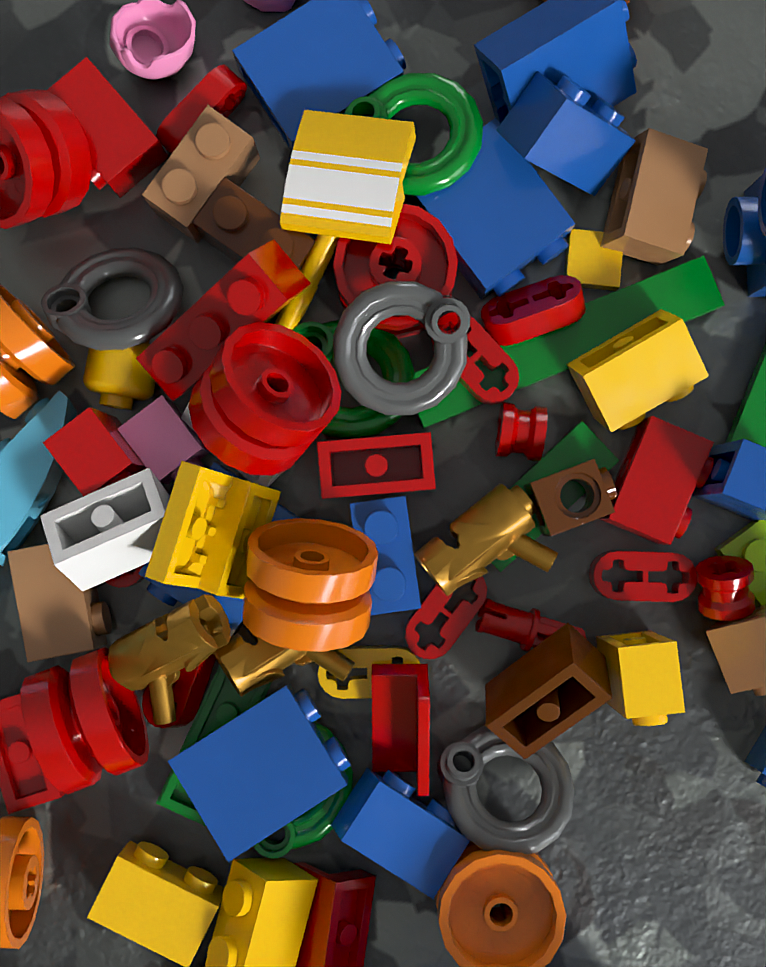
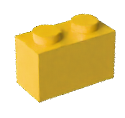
(638, 370)
(643, 676)
(157, 902)
(262, 914)

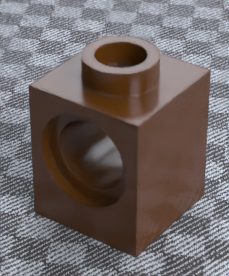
(553, 516)

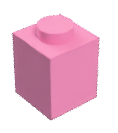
(163, 439)

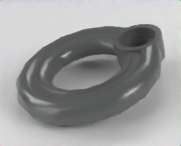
(404, 299)
(70, 311)
(484, 829)

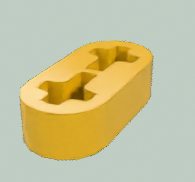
(364, 656)

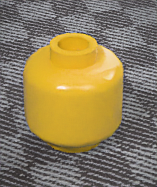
(118, 377)

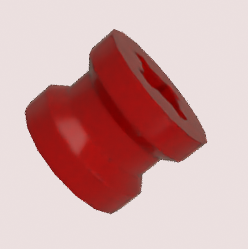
(521, 431)
(725, 588)

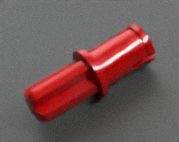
(516, 624)

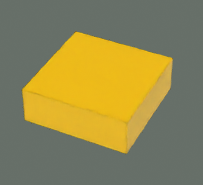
(590, 263)

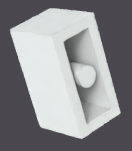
(107, 529)

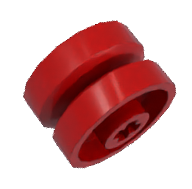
(41, 157)
(418, 248)
(264, 399)
(83, 723)

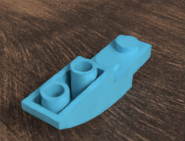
(30, 471)

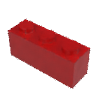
(245, 295)

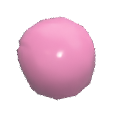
(153, 37)

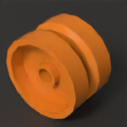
(26, 348)
(309, 584)
(19, 878)
(518, 932)

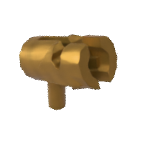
(484, 532)
(164, 647)
(262, 663)

